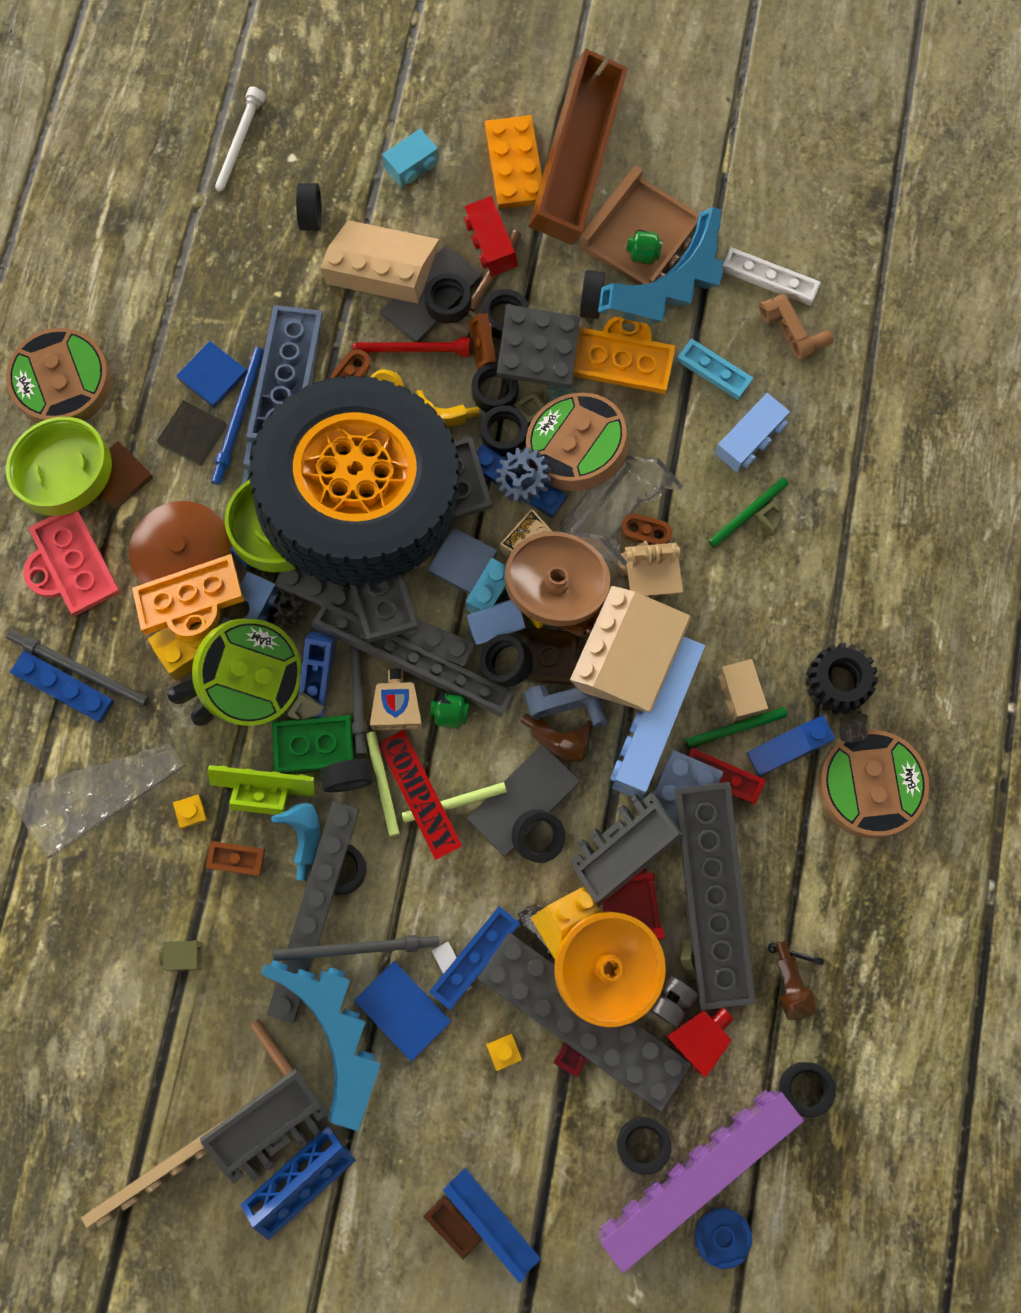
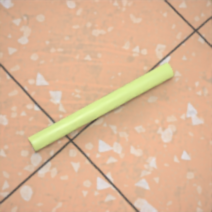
(382, 784)
(464, 799)

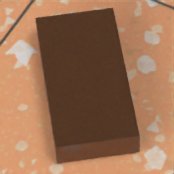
(453, 1227)

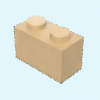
(741, 690)

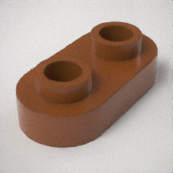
(347, 367)
(646, 529)

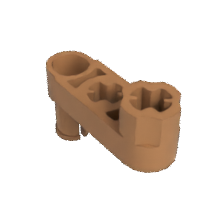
(780, 310)

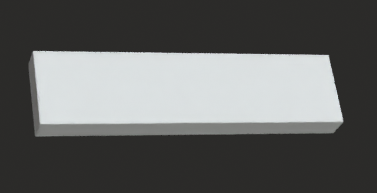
(770, 276)

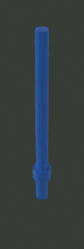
(224, 459)

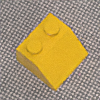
(175, 653)
(560, 916)

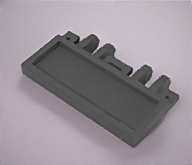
(627, 849)
(264, 1125)

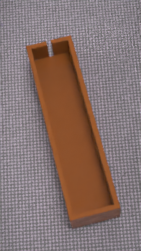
(578, 148)

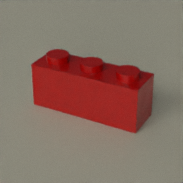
(490, 236)

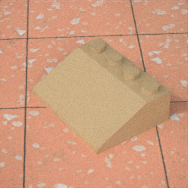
(379, 261)
(630, 649)

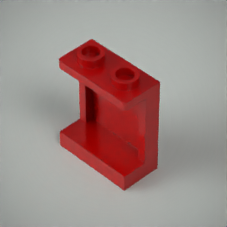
(639, 901)

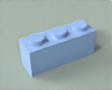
(753, 433)

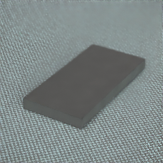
(413, 318)
(535, 785)

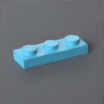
(714, 369)

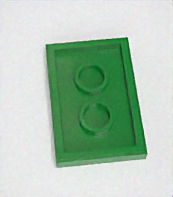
(311, 743)

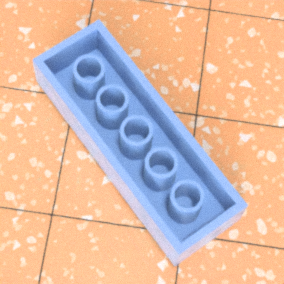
(652, 729)

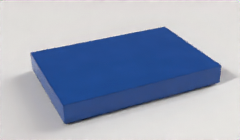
(402, 1011)

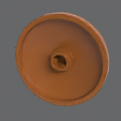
(176, 539)

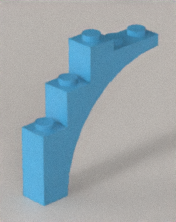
(696, 268)
(352, 1073)

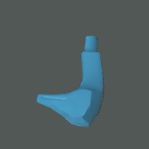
(306, 823)

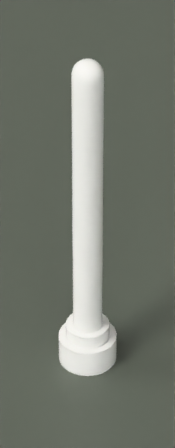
(254, 99)

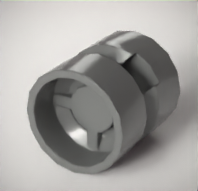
(668, 1010)

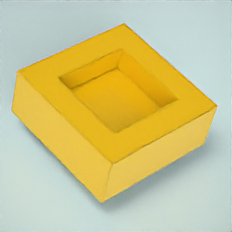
(190, 811)
(504, 1052)

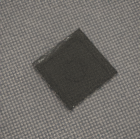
(192, 433)

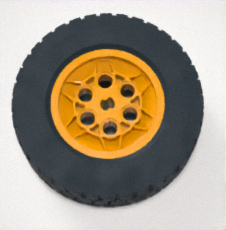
(349, 534)

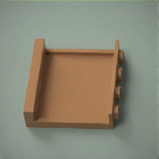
(639, 207)

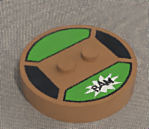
(58, 375)
(581, 440)
(873, 785)

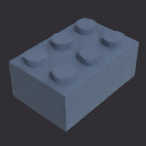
(682, 772)

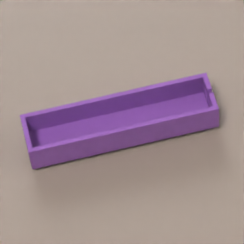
(698, 1179)

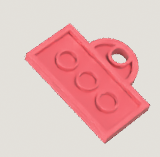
(70, 564)

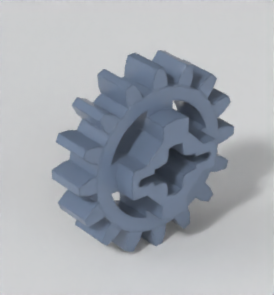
(530, 480)

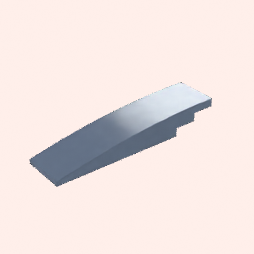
(285, 365)

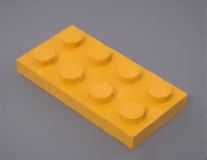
(514, 161)

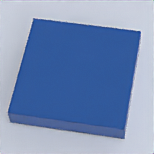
(212, 374)

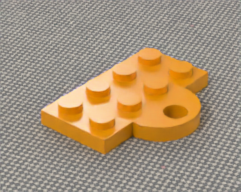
(623, 356)
(189, 598)

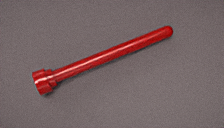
(460, 347)

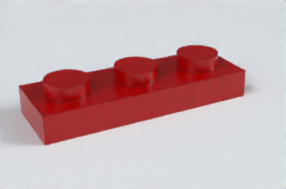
(743, 784)

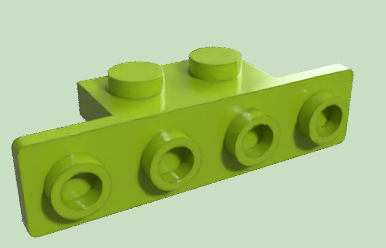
(260, 790)

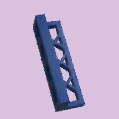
(300, 1186)
(491, 1224)

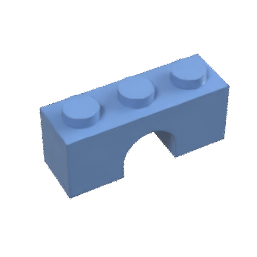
(259, 596)

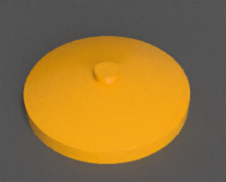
(610, 969)

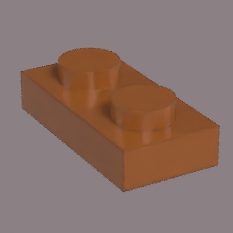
(482, 341)
(235, 858)

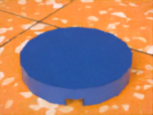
(723, 1238)

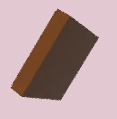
(125, 477)

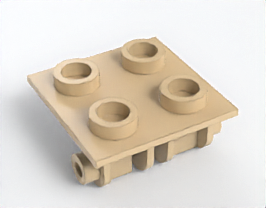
(654, 569)

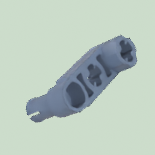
(544, 705)

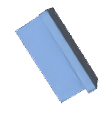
(495, 621)

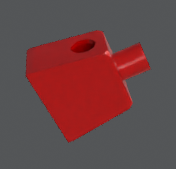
(702, 1039)

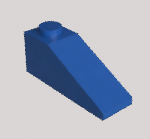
(317, 666)
(791, 746)

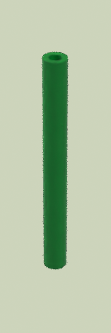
(748, 512)
(736, 727)

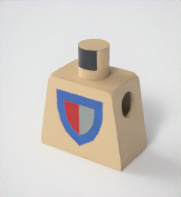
(395, 704)

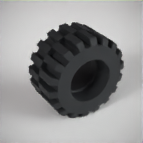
(852, 661)

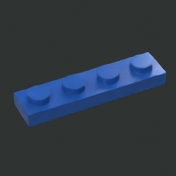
(549, 501)
(62, 686)
(473, 958)

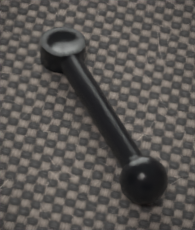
(772, 949)

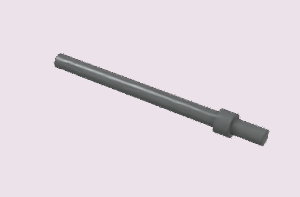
(34, 646)
(359, 727)
(410, 944)

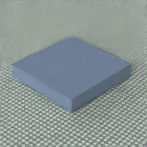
(461, 560)

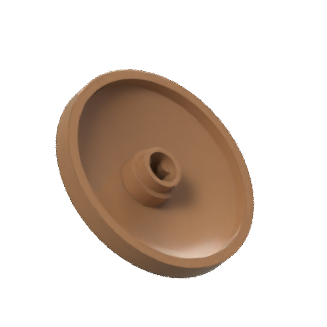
(557, 578)

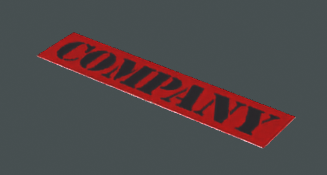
(420, 795)

